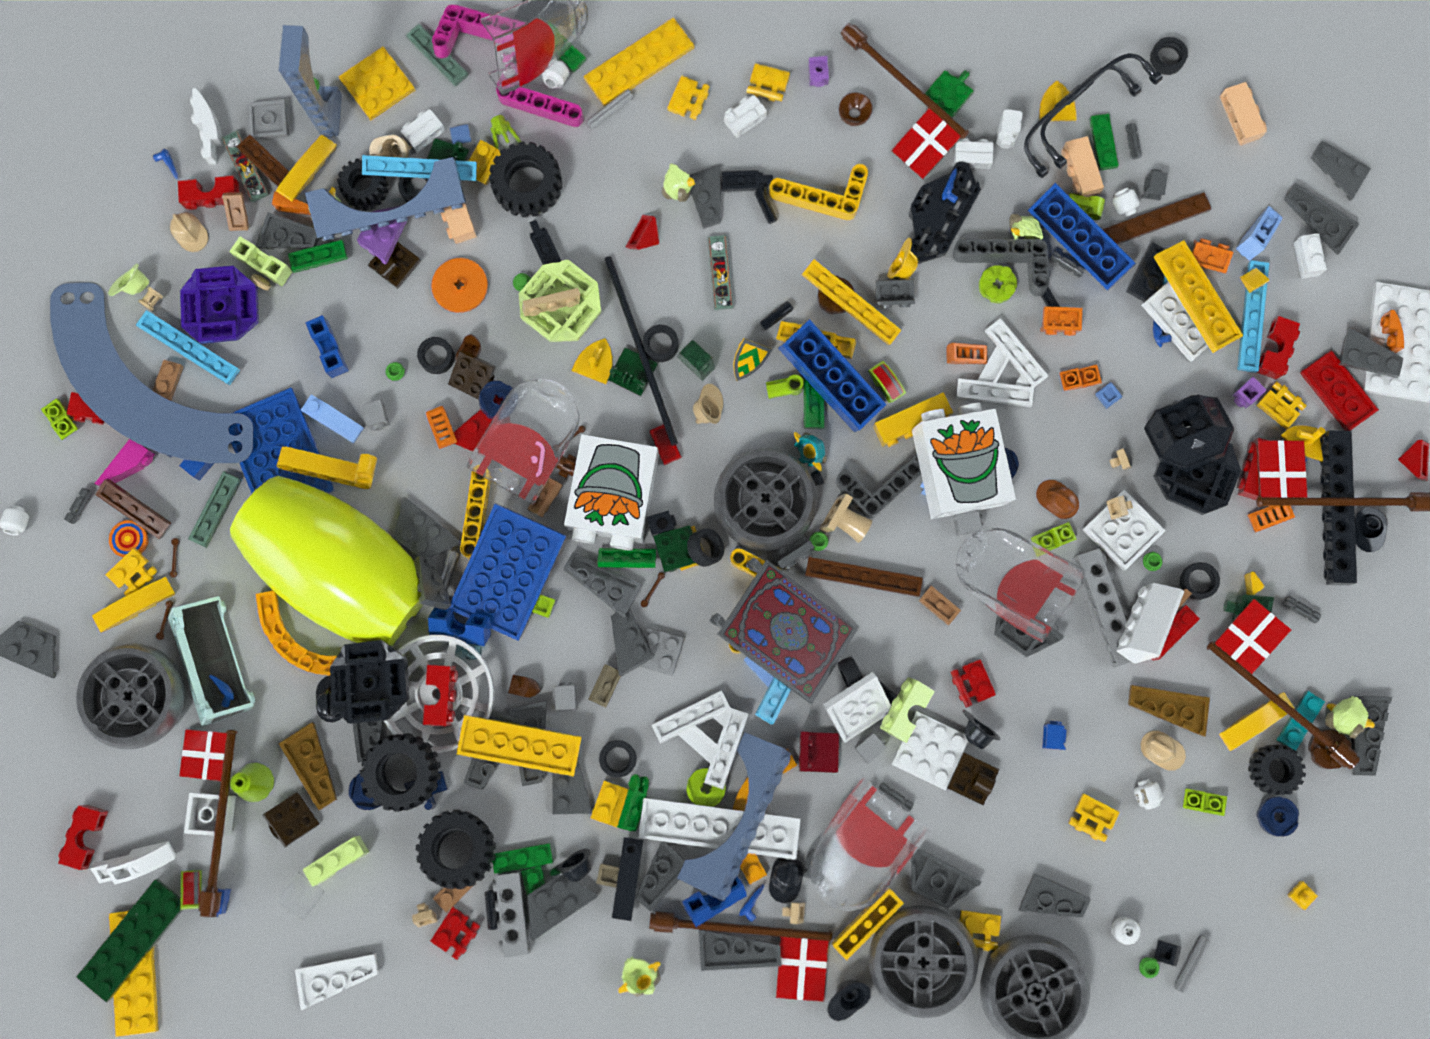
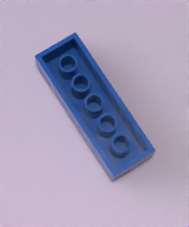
(1081, 237)
(832, 376)

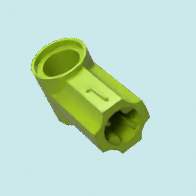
(1091, 205)
(782, 387)

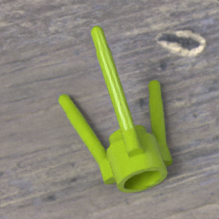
(500, 127)

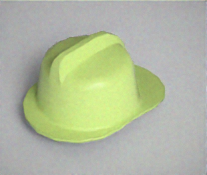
(131, 282)

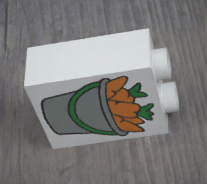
(962, 461)
(611, 491)

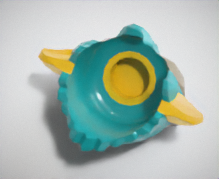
(811, 450)

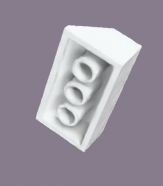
(1149, 622)

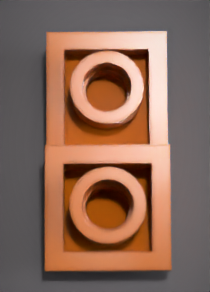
(1391, 325)
(1080, 378)

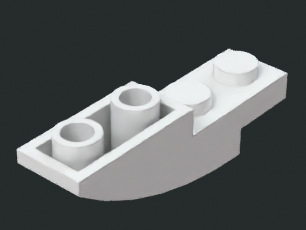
(208, 125)
(134, 865)

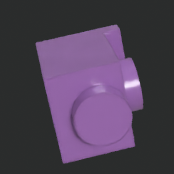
(815, 65)
(1252, 389)

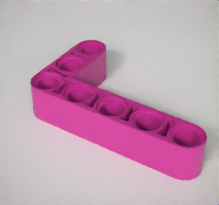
(456, 20)
(546, 110)

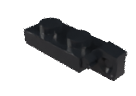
(745, 180)
(543, 244)

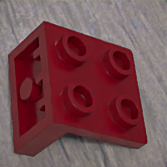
(818, 752)

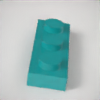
(1293, 732)

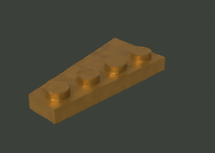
(1174, 707)
(308, 761)

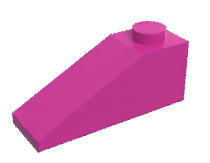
(127, 462)

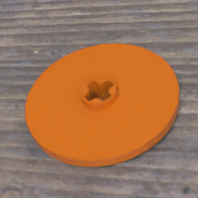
(466, 297)

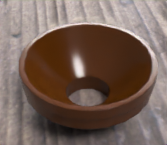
(855, 101)

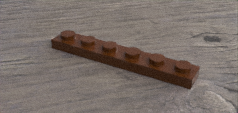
(1158, 219)
(863, 577)

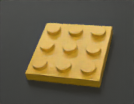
(376, 83)

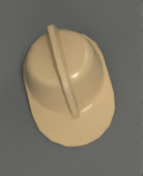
(390, 147)
(188, 232)
(709, 405)
(1163, 750)

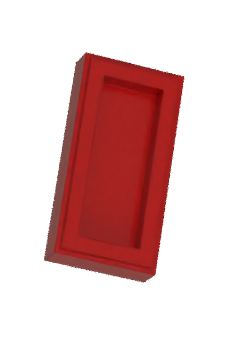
(666, 451)

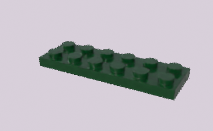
(131, 940)

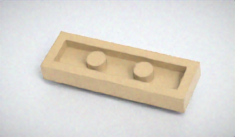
(551, 302)

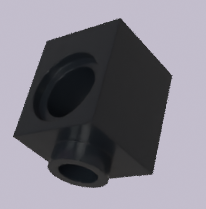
(653, 520)

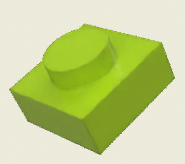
(544, 606)

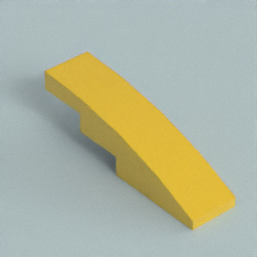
(306, 168)
(842, 344)
(133, 604)
(1253, 723)

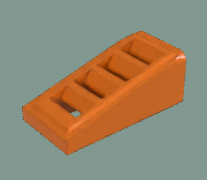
(285, 205)
(954, 353)
(435, 417)
(1287, 512)

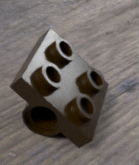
(398, 267)
(471, 374)
(973, 779)
(290, 820)

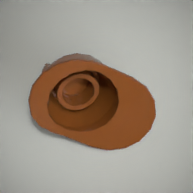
(1057, 499)

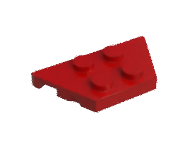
(473, 429)

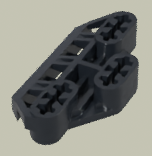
(936, 212)

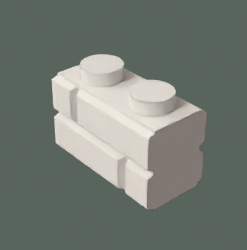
(745, 116)
(1008, 128)
(422, 130)
(974, 153)
(1310, 256)

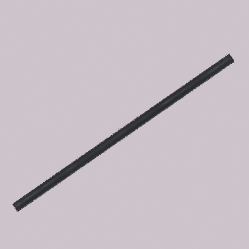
(640, 349)

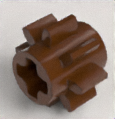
(567, 465)

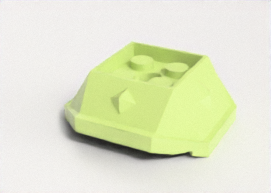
(566, 322)

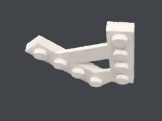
(1007, 349)
(718, 755)

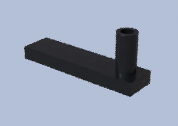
(627, 879)

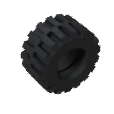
(364, 198)
(1292, 766)

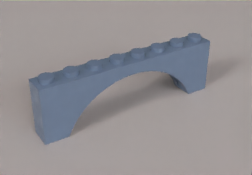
(320, 105)
(440, 192)
(718, 869)

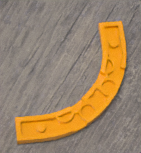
(283, 642)
(751, 865)

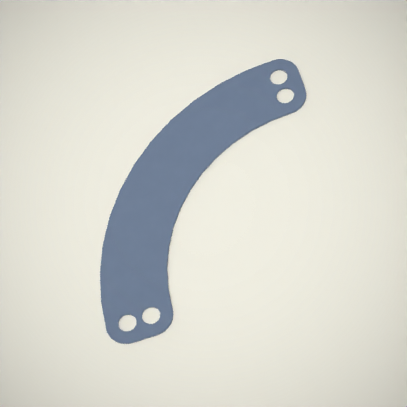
(123, 400)

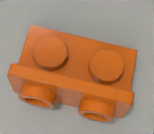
(1212, 256)
(1061, 320)

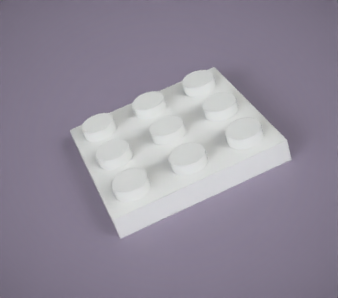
(1124, 537)
(858, 707)
(931, 751)

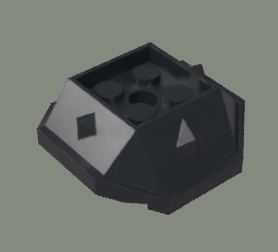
(1191, 446)
(1204, 493)
(351, 678)

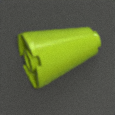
(253, 782)

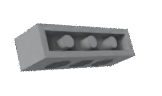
(521, 945)

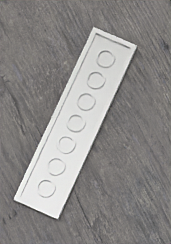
(713, 826)

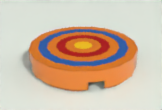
(127, 536)

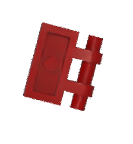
(978, 680)
(450, 929)

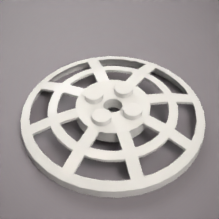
(425, 693)

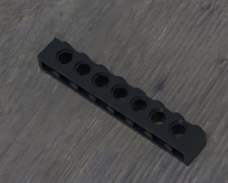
(1346, 516)

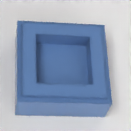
(460, 134)
(1108, 395)

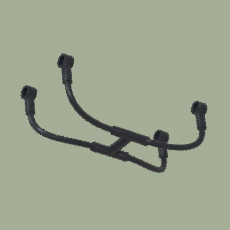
(1134, 89)

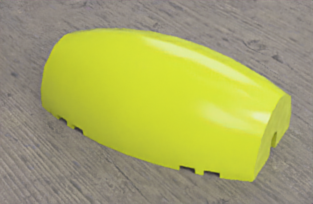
(328, 560)

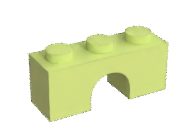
(260, 262)
(896, 721)
(335, 860)

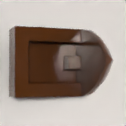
(471, 345)
(524, 686)

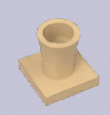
(845, 519)

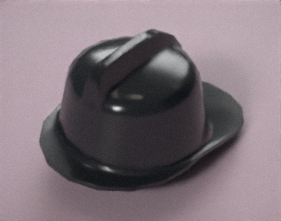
(1370, 529)
(324, 701)
(978, 733)
(574, 867)
(785, 879)
(848, 999)

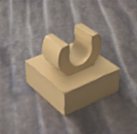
(1122, 459)
(1118, 507)
(795, 912)
(424, 916)

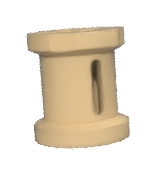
(153, 295)

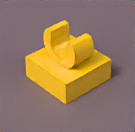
(1302, 895)

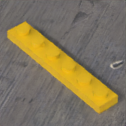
(851, 302)

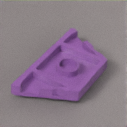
(381, 240)

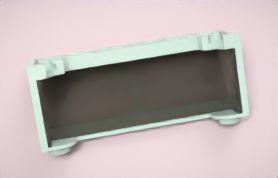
(208, 651)

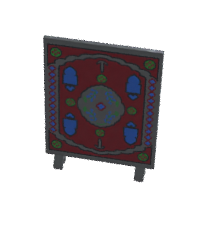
(786, 630)

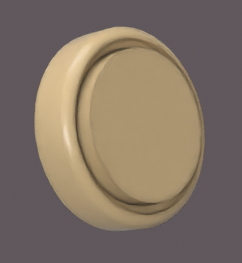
(260, 282)

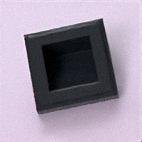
(1167, 953)

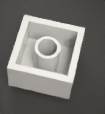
(203, 811)

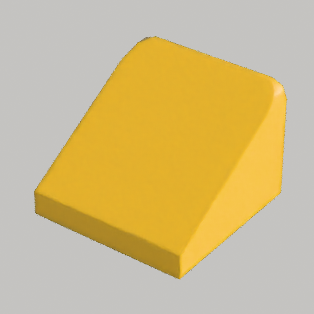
(1254, 280)
(1252, 583)

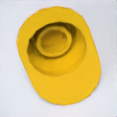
(904, 263)

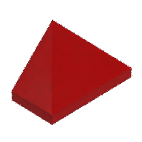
(644, 234)
(1417, 459)

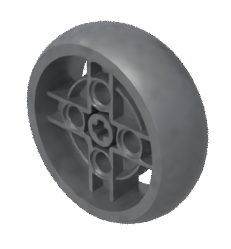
(783, 499)
(104, 671)
(937, 948)
(1067, 975)

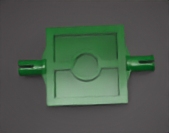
(950, 92)

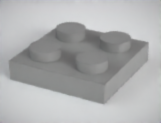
(268, 119)
(665, 651)

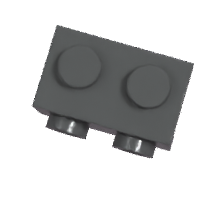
(894, 292)
(787, 556)

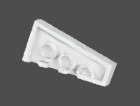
(327, 979)

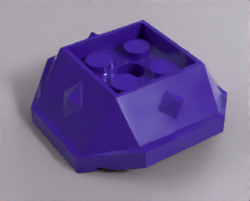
(206, 292)

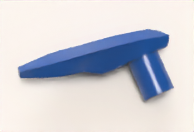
(164, 155)
(948, 188)
(1158, 336)
(225, 690)
(749, 904)

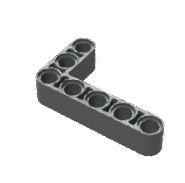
(1009, 255)
(876, 499)

